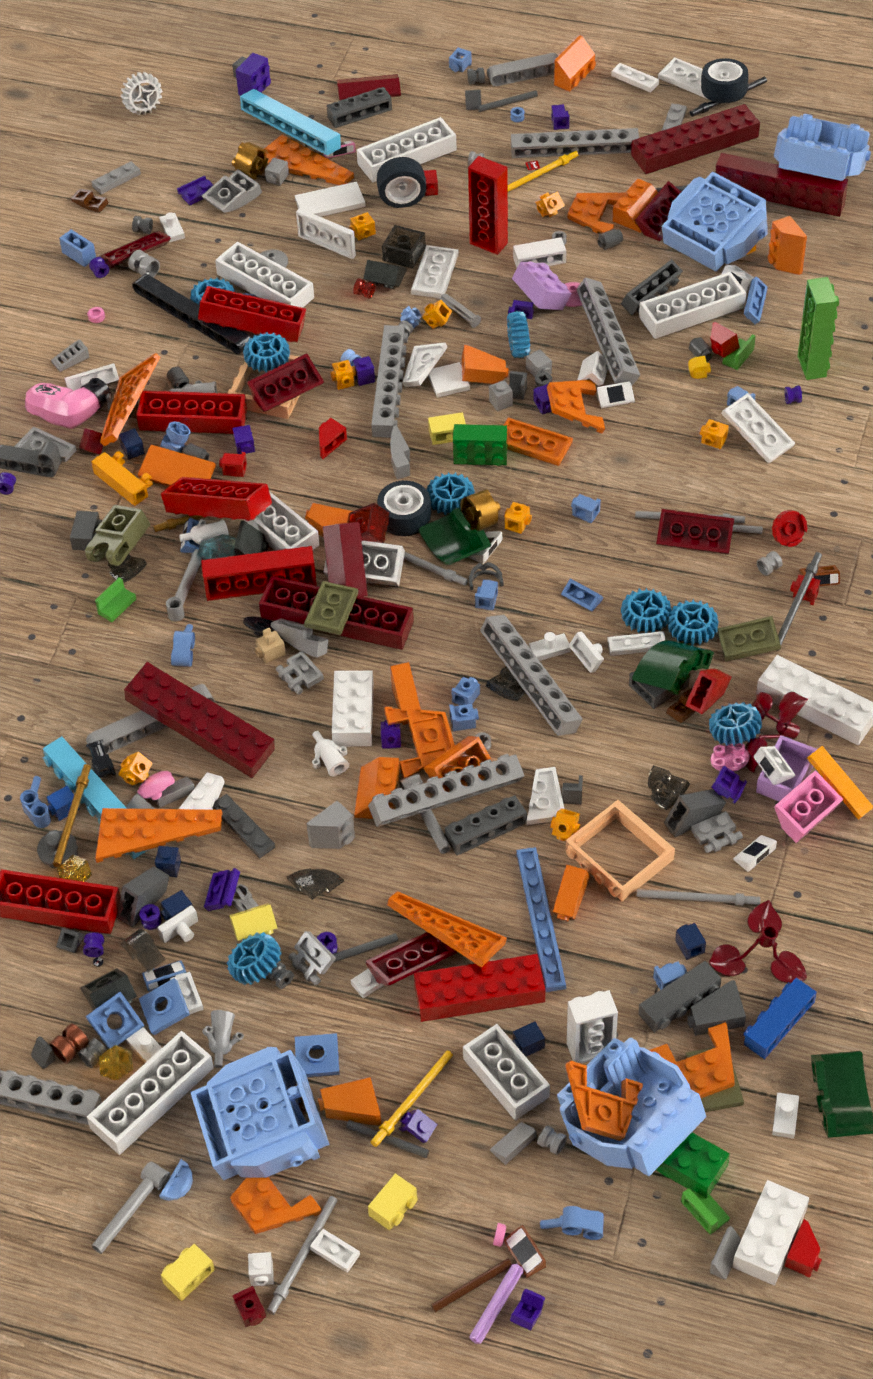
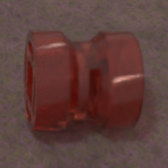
(364, 288)

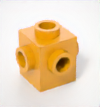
(549, 204)
(363, 226)
(436, 314)
(343, 374)
(714, 433)
(517, 517)
(135, 768)
(565, 824)

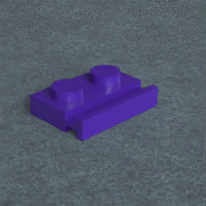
(193, 191)
(728, 784)
(221, 889)

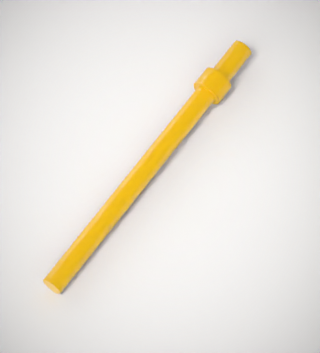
(562, 160)
(388, 1126)

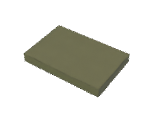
(331, 608)
(748, 638)
(724, 1099)

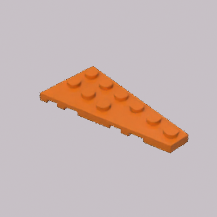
(305, 161)
(125, 397)
(147, 829)
(463, 936)

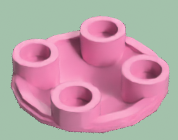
(730, 756)
(155, 784)

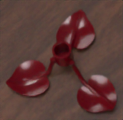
(788, 707)
(767, 922)

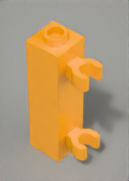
(120, 479)

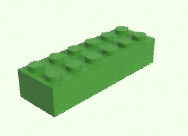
(817, 328)

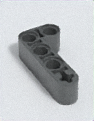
(30, 461)

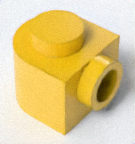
(699, 367)

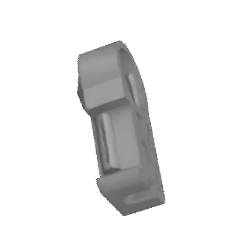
(246, 902)

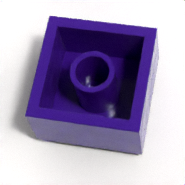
(253, 74)

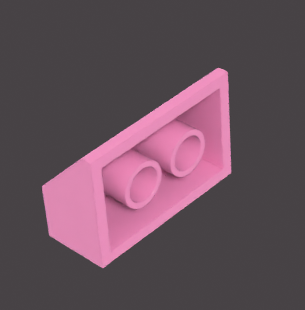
(806, 806)

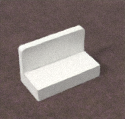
(594, 368)

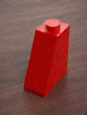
(707, 689)

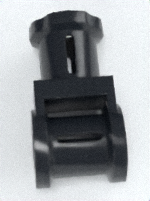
(102, 761)

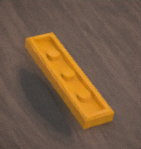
(840, 782)

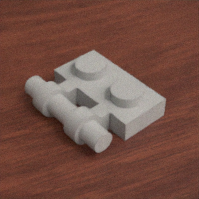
(303, 668)
(714, 828)
(315, 953)

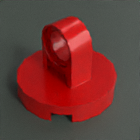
(789, 528)

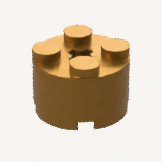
(250, 159)
(480, 510)

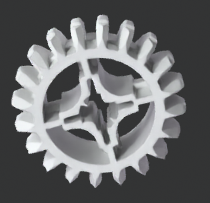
(149, 93)

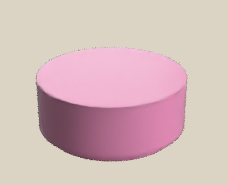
(96, 315)
(499, 1235)

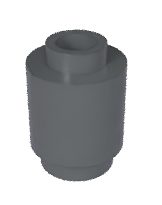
(610, 239)
(701, 348)
(177, 377)
(195, 451)

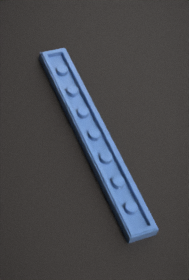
(541, 919)

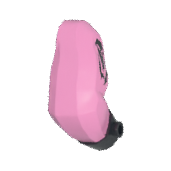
(63, 405)

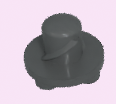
(48, 846)

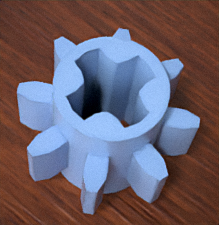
(411, 315)

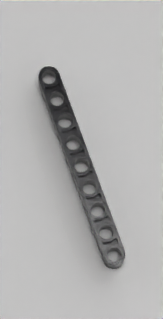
(188, 312)

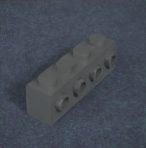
(359, 107)
(652, 286)
(485, 825)
(679, 997)

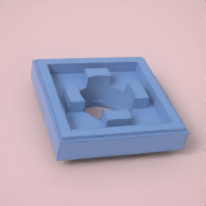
(174, 1011)
(130, 1021)
(324, 1066)

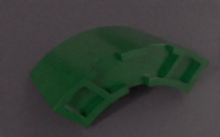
(452, 538)
(669, 664)
(842, 1093)

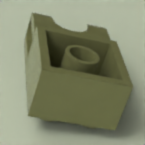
(117, 534)

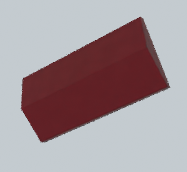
(357, 86)
(657, 212)
(146, 244)
(285, 383)
(695, 531)
(345, 556)
(408, 958)

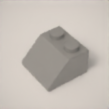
(331, 828)

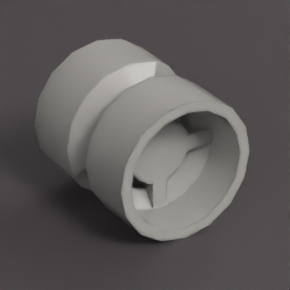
(143, 263)

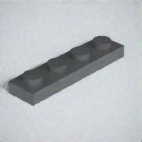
(244, 826)

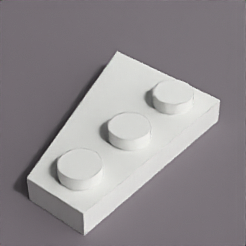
(422, 362)
(204, 793)
(545, 797)

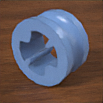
(517, 114)

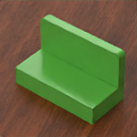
(739, 356)
(114, 600)
(704, 1210)

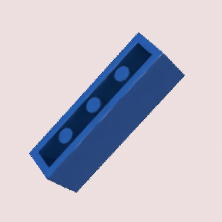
(779, 1018)

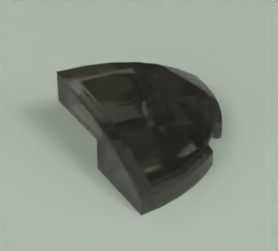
(128, 569)
(506, 685)
(665, 787)
(315, 881)

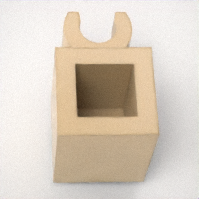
(269, 646)

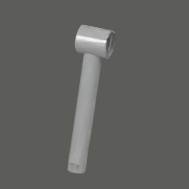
(175, 604)
(429, 818)
(152, 1177)

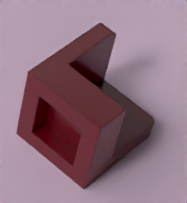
(91, 441)

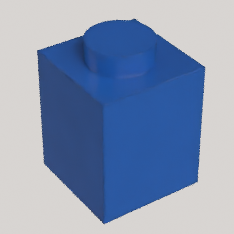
(60, 803)

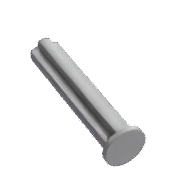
(466, 314)

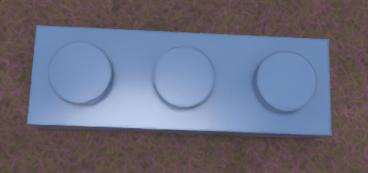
(755, 300)

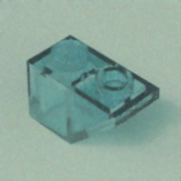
(217, 547)

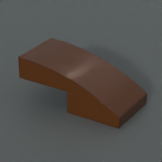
(87, 200)
(678, 710)

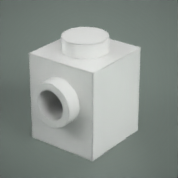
(260, 1269)

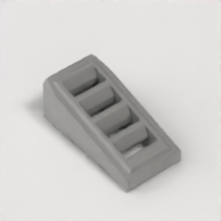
(75, 352)

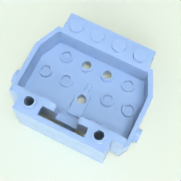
(822, 147)
(718, 206)
(659, 1121)
(267, 1137)

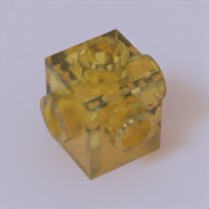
(75, 869)
(115, 1062)

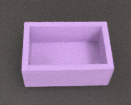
(541, 285)
(796, 757)

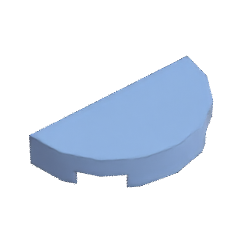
(178, 1183)

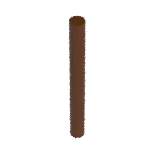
(471, 1285)

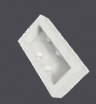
(172, 227)
(550, 646)
(587, 653)
(179, 925)
(143, 1044)
(785, 1115)

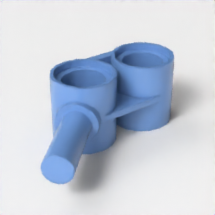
(182, 643)
(34, 807)
(576, 1219)

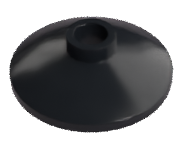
(257, 624)

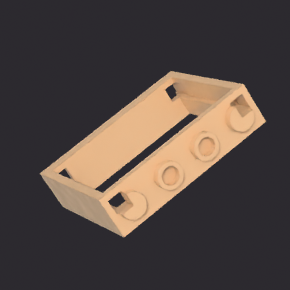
(282, 411)
(639, 829)

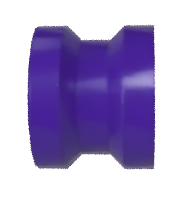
(99, 267)
(793, 394)
(7, 483)
(154, 920)
(330, 940)
(93, 945)

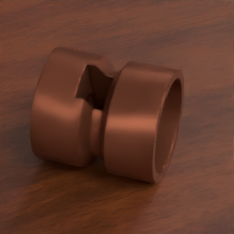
(71, 1041)

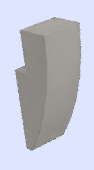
(399, 454)
(301, 637)

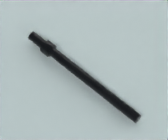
(704, 107)

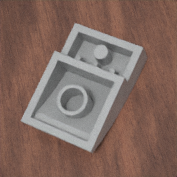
(232, 192)

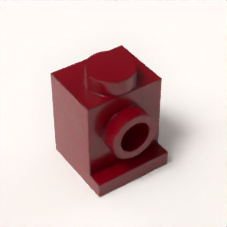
(245, 1299)

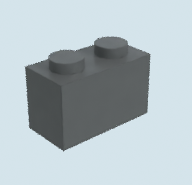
(84, 529)

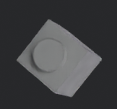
(276, 171)
(538, 362)
(500, 395)

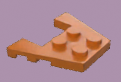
(589, 208)
(568, 402)
(429, 733)
(709, 1070)
(599, 1110)
(266, 1208)

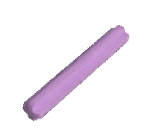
(496, 1304)

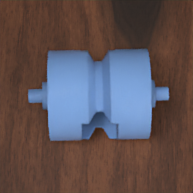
(175, 437)

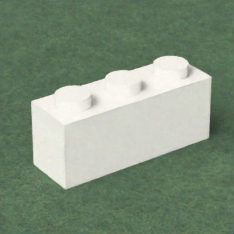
(547, 251)

